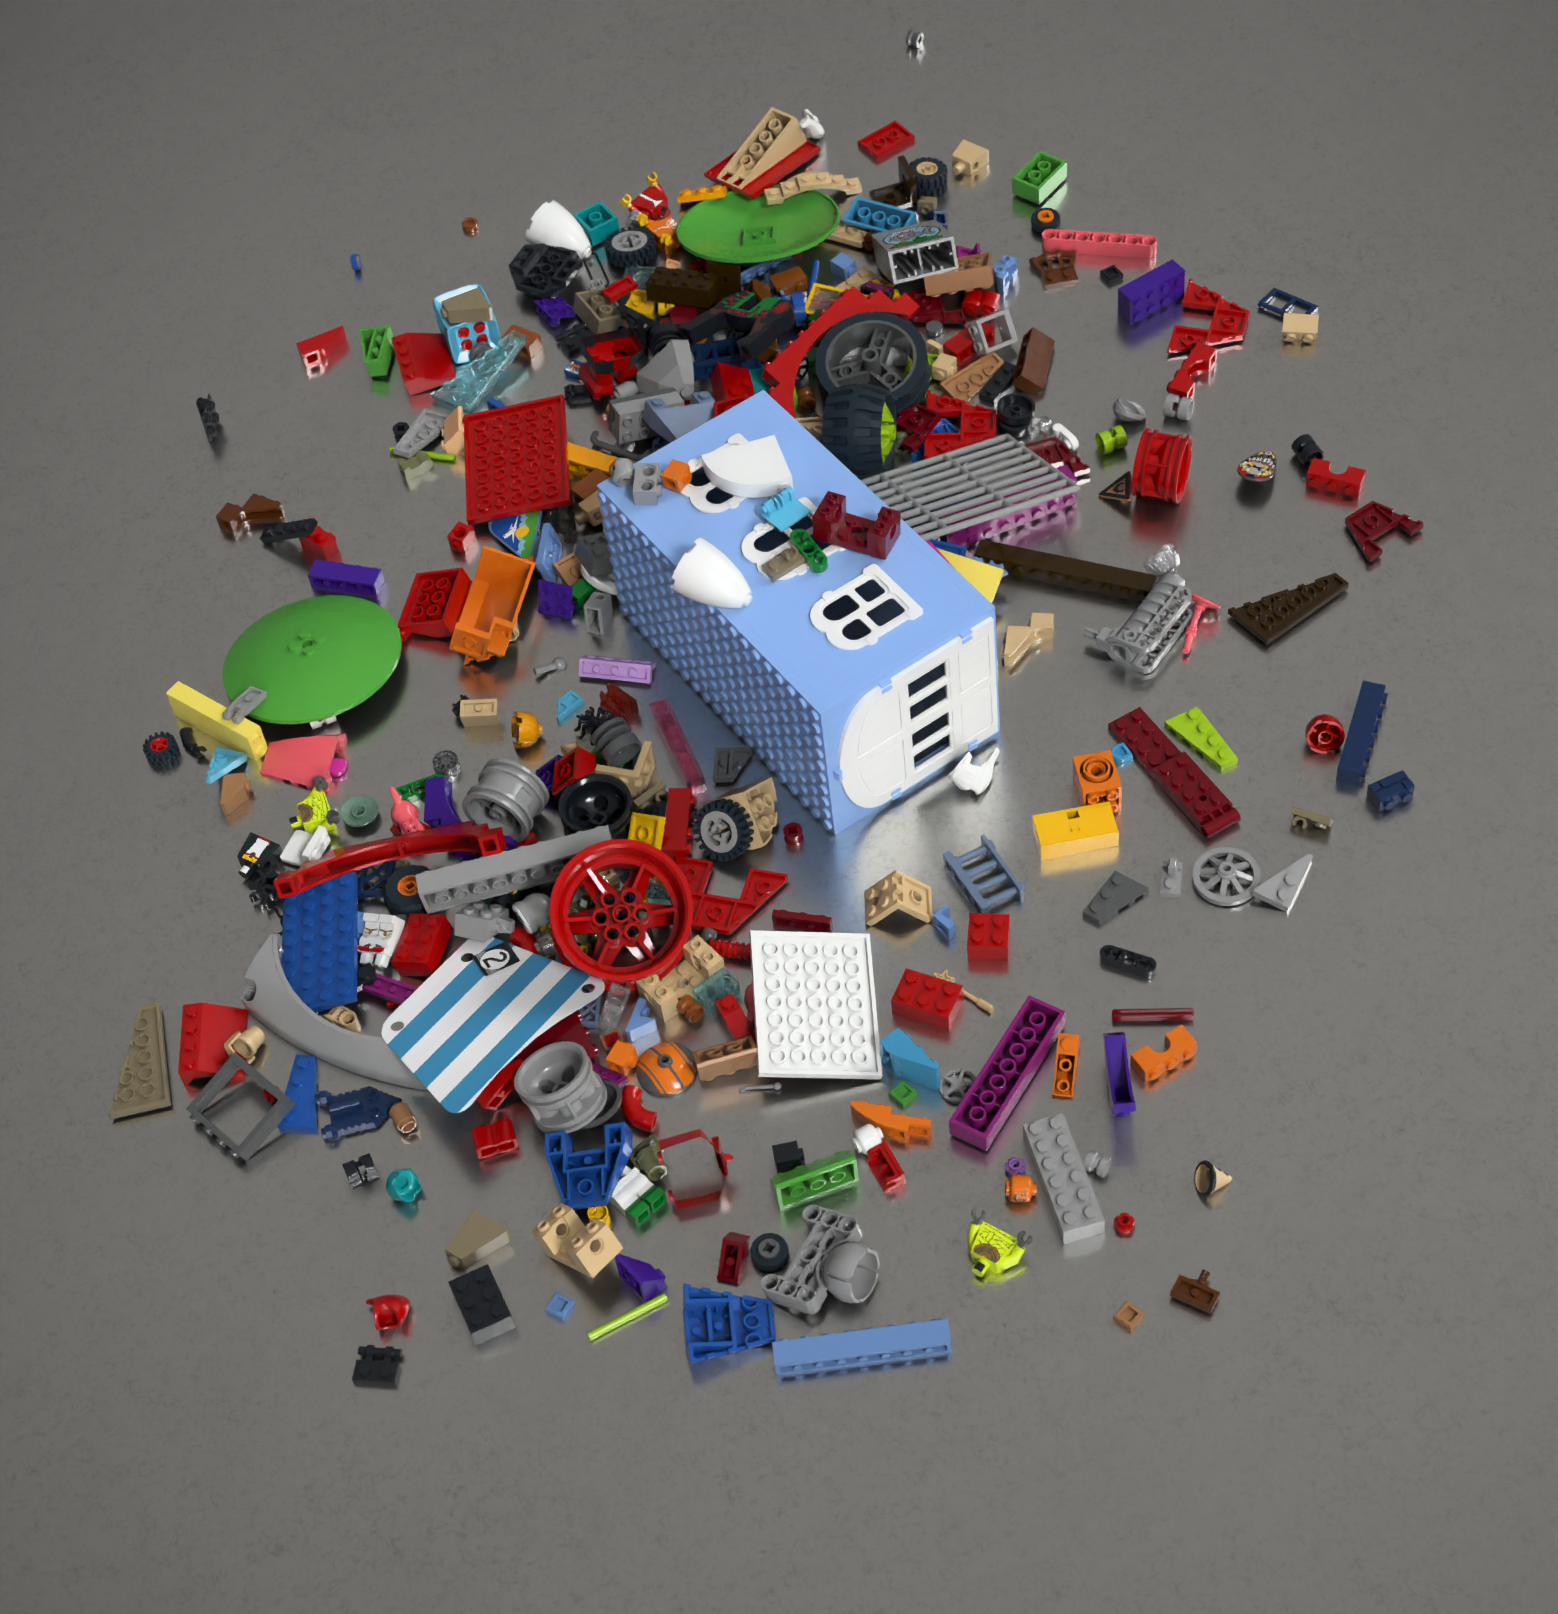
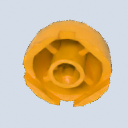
(525, 729)

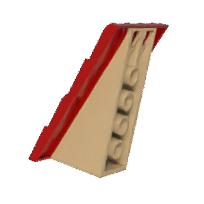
(766, 156)

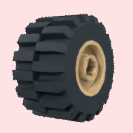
(929, 176)

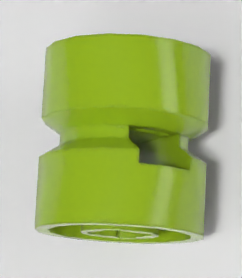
(1111, 439)

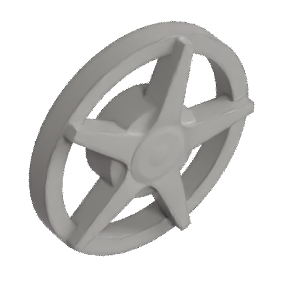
(957, 1086)

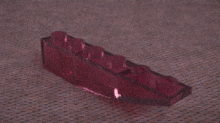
(678, 747)

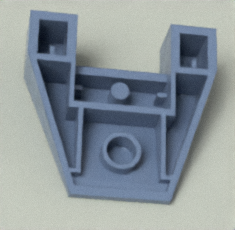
(678, 421)

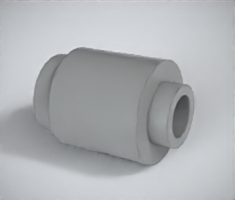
(625, 389)

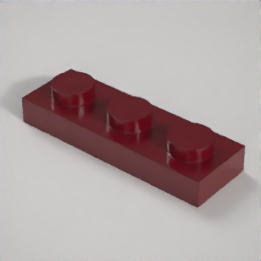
(801, 921)

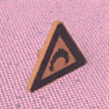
(1119, 489)

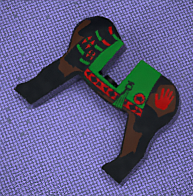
(741, 311)

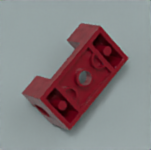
(837, 527)

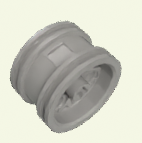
(506, 798)

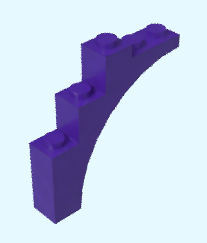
(441, 811)

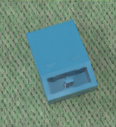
(908, 1060)

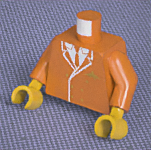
(663, 231)

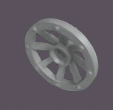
(1226, 874)

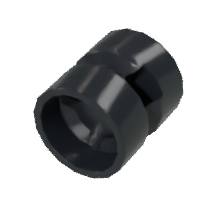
(1306, 449)
(353, 1173)

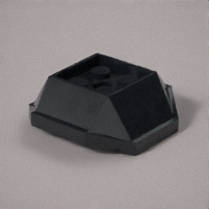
(544, 269)

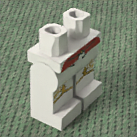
(379, 938)

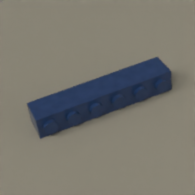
(1361, 733)

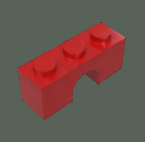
(1347, 483)

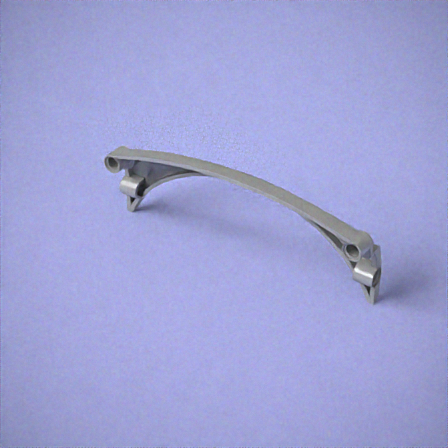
(282, 1011)

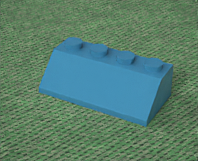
(877, 215)

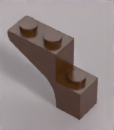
(254, 510)

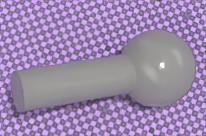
(558, 664)

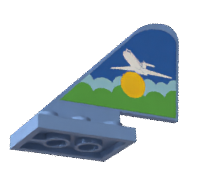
(521, 537)

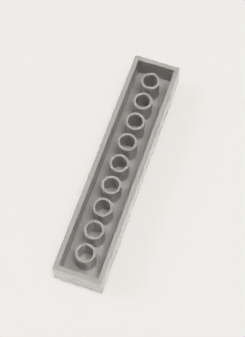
(503, 871)

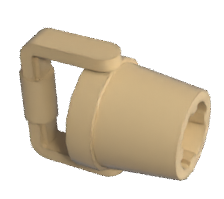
(245, 1043)

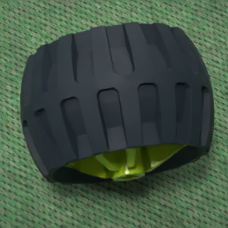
(861, 428)

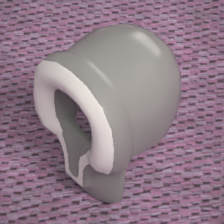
(533, 911)

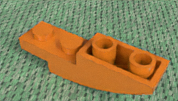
(891, 1125)

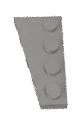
(421, 433)

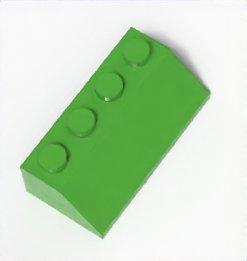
(814, 1179)

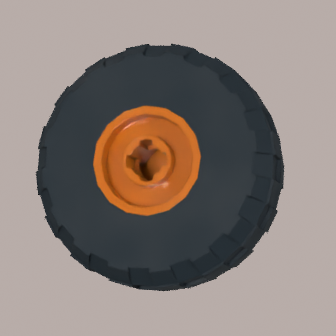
(401, 891)

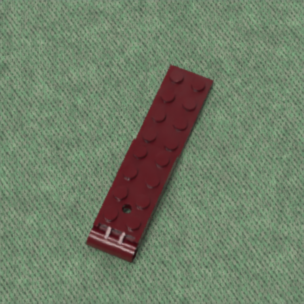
(1175, 773)

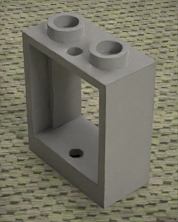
(1005, 328)

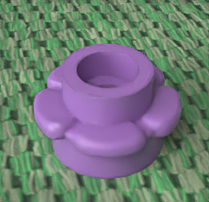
(1020, 1169)

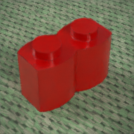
(980, 302)
(494, 1138)

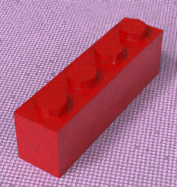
(678, 822)

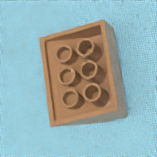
(973, 272)

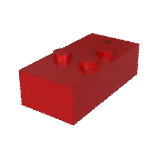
(730, 382)

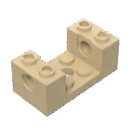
(664, 994)
(576, 1245)

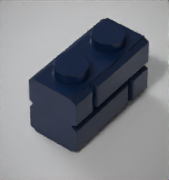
(1390, 791)

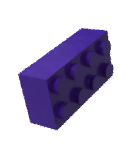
(1151, 292)

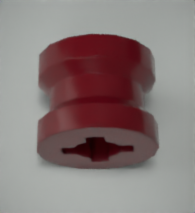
(793, 834)

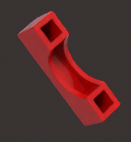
(1200, 359)

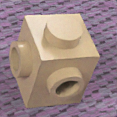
(944, 367)

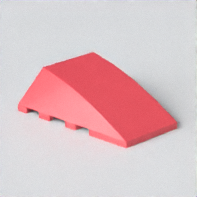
(302, 759)

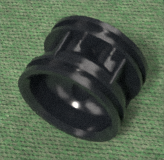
(593, 792)

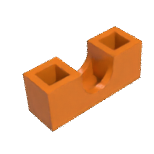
(1151, 1064)

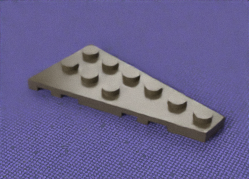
(144, 1071)

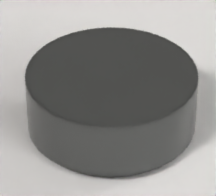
(934, 328)

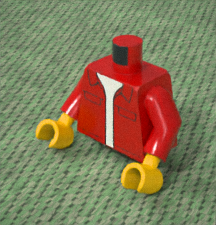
(650, 202)

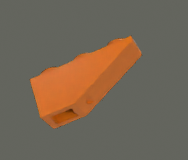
(1066, 1065)

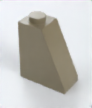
(467, 307)
(476, 1240)

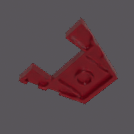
(932, 309)
(918, 423)
(1057, 455)
(1372, 522)

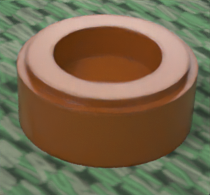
(470, 224)

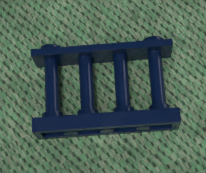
(716, 349)

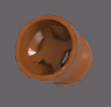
(806, 399)
(692, 1010)

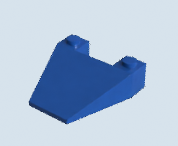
(588, 1176)

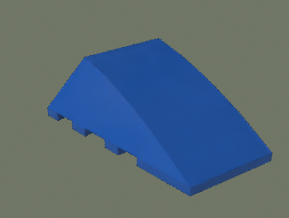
(724, 1323)

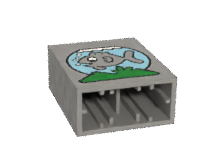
(915, 251)

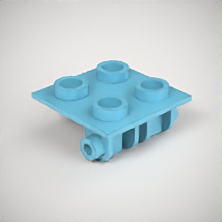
(783, 510)

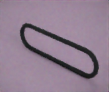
(601, 266)

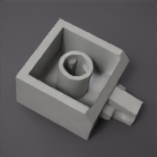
(482, 921)

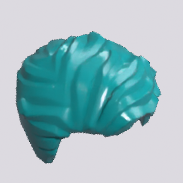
(403, 1185)

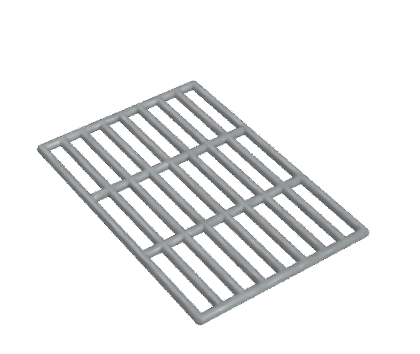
(973, 482)

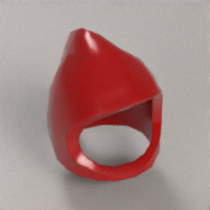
(389, 1311)

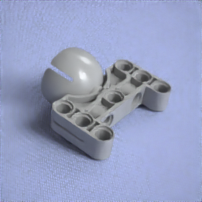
(825, 1263)

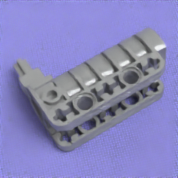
(1148, 626)

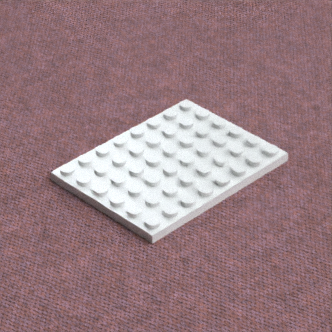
(814, 1005)

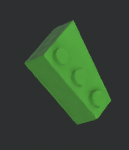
(377, 349)

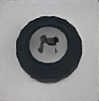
(767, 1259)

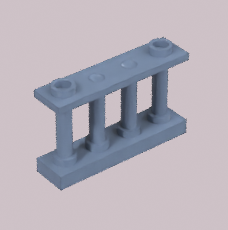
(973, 891)

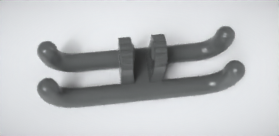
(617, 450)

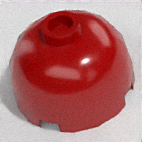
(1324, 733)

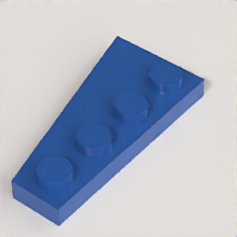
(302, 1091)

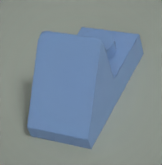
(640, 1023)

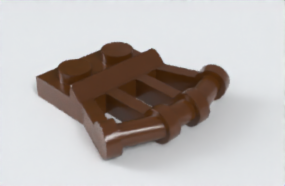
(1056, 277)

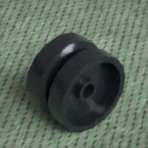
(1014, 414)

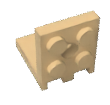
(639, 778)
(895, 893)

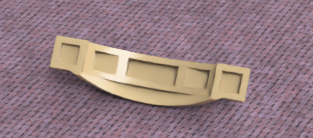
(810, 181)

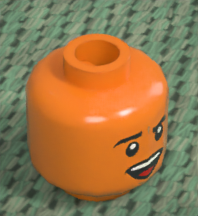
(1020, 1188)

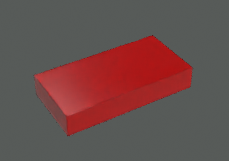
(619, 289)

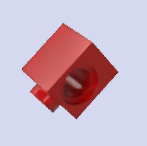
(461, 537)

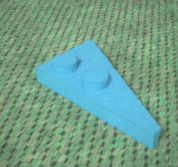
(223, 762)

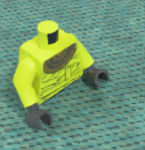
(315, 810)
(992, 1247)

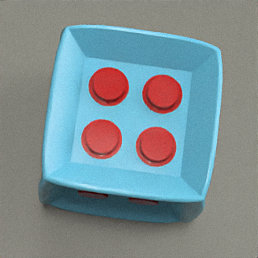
(463, 336)

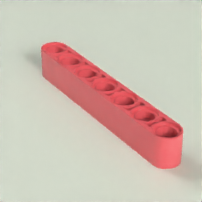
(1100, 243)

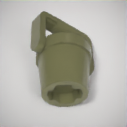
(648, 1159)

